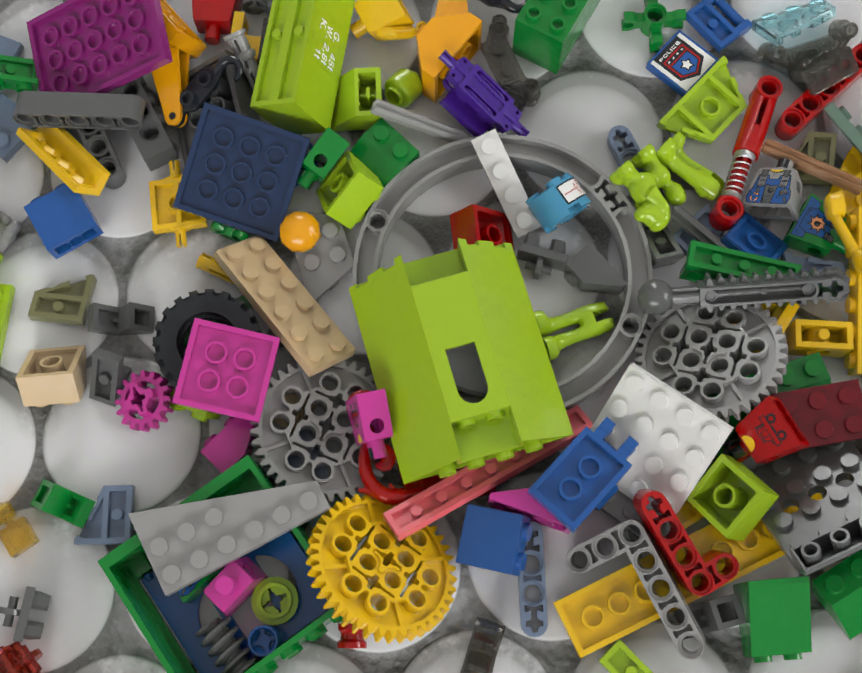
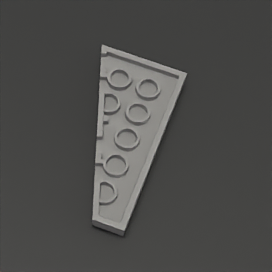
(206, 535)

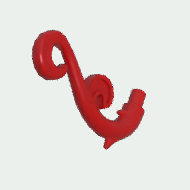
(372, 487)

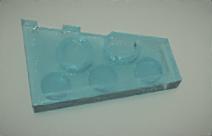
(793, 19)

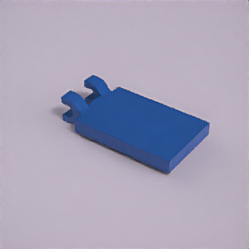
(583, 475)

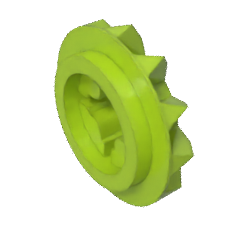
(262, 595)

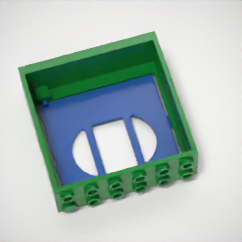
(130, 564)

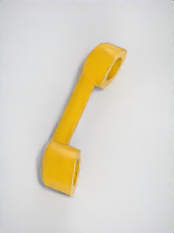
(834, 211)

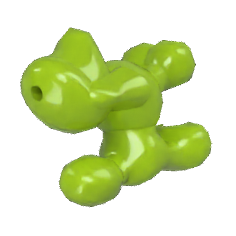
(643, 188)

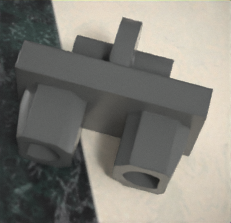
(542, 259)
(25, 628)

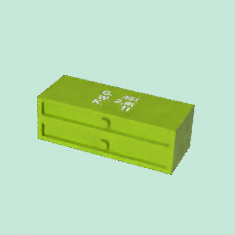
(302, 63)

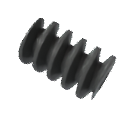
(226, 646)

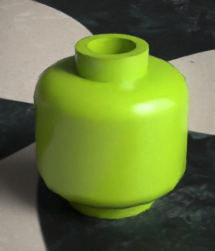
(403, 88)

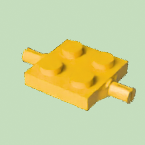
(163, 214)

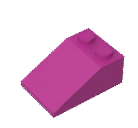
(520, 502)

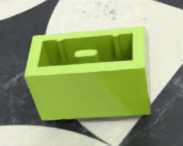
(355, 98)

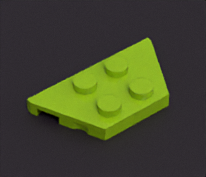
(707, 106)

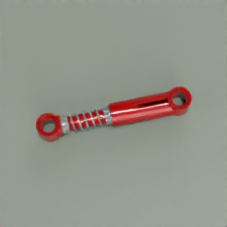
(746, 151)

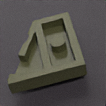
(821, 147)

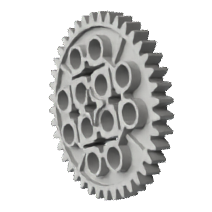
(736, 393)
(278, 446)

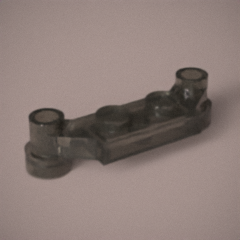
(839, 33)
(505, 65)

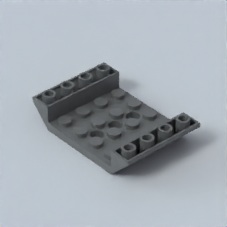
(821, 528)

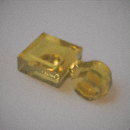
(18, 534)

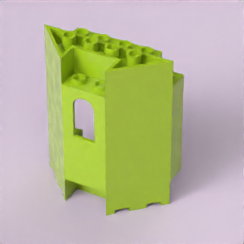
(441, 304)

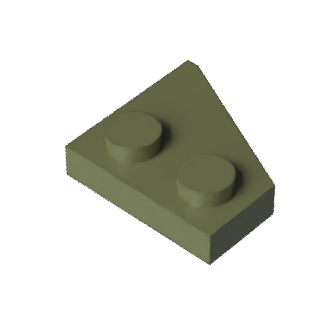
(63, 303)

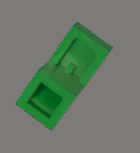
(63, 503)

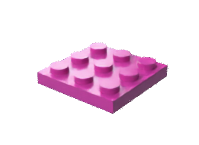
(226, 370)

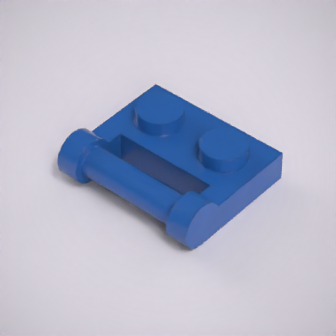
(714, 26)

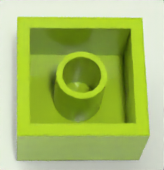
(732, 497)

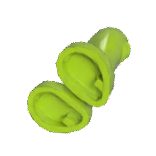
(672, 156)
(583, 316)

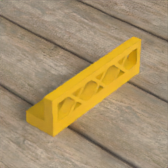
(66, 159)

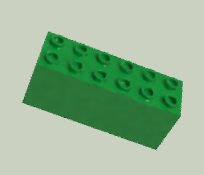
(550, 29)

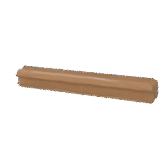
(813, 166)

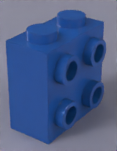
(63, 220)
(494, 540)

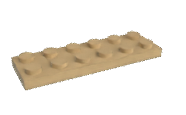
(284, 304)

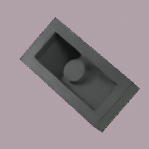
(663, 248)
(107, 376)

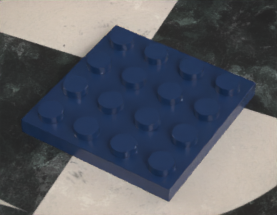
(241, 171)

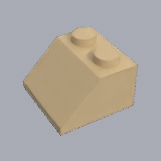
(53, 376)

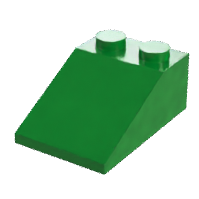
(384, 152)

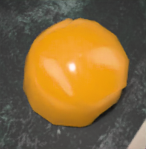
(300, 231)

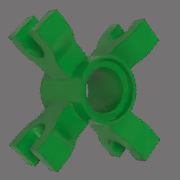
(651, 28)

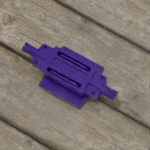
(477, 99)

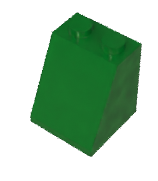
(775, 618)

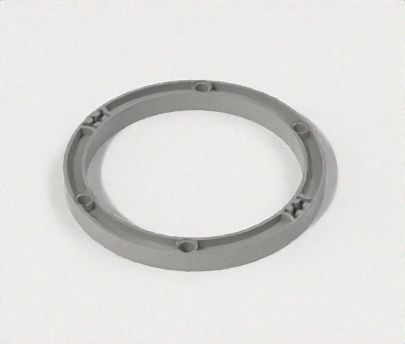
(550, 161)

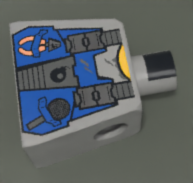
(774, 193)

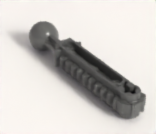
(657, 296)

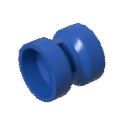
(259, 641)

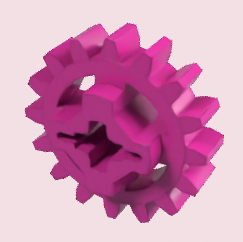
(145, 401)

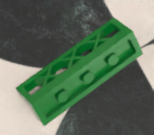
(716, 259)

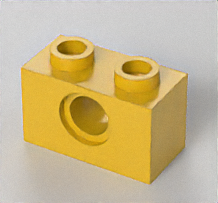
(820, 336)

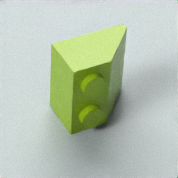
(349, 190)

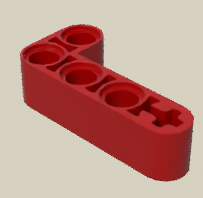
(678, 538)

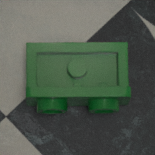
(17, 74)

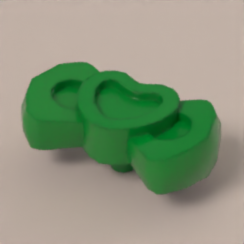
(228, 232)

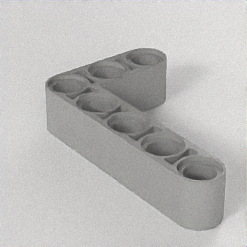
(648, 576)

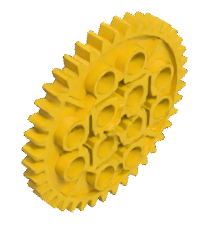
(419, 553)

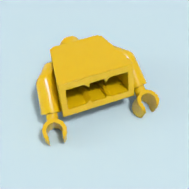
(384, 20)

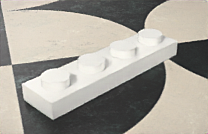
(505, 182)

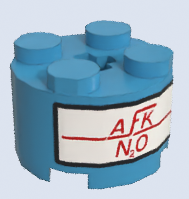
(558, 203)

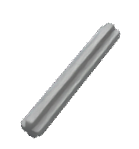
(417, 121)

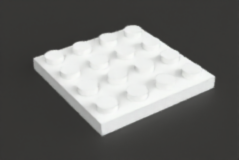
(672, 433)

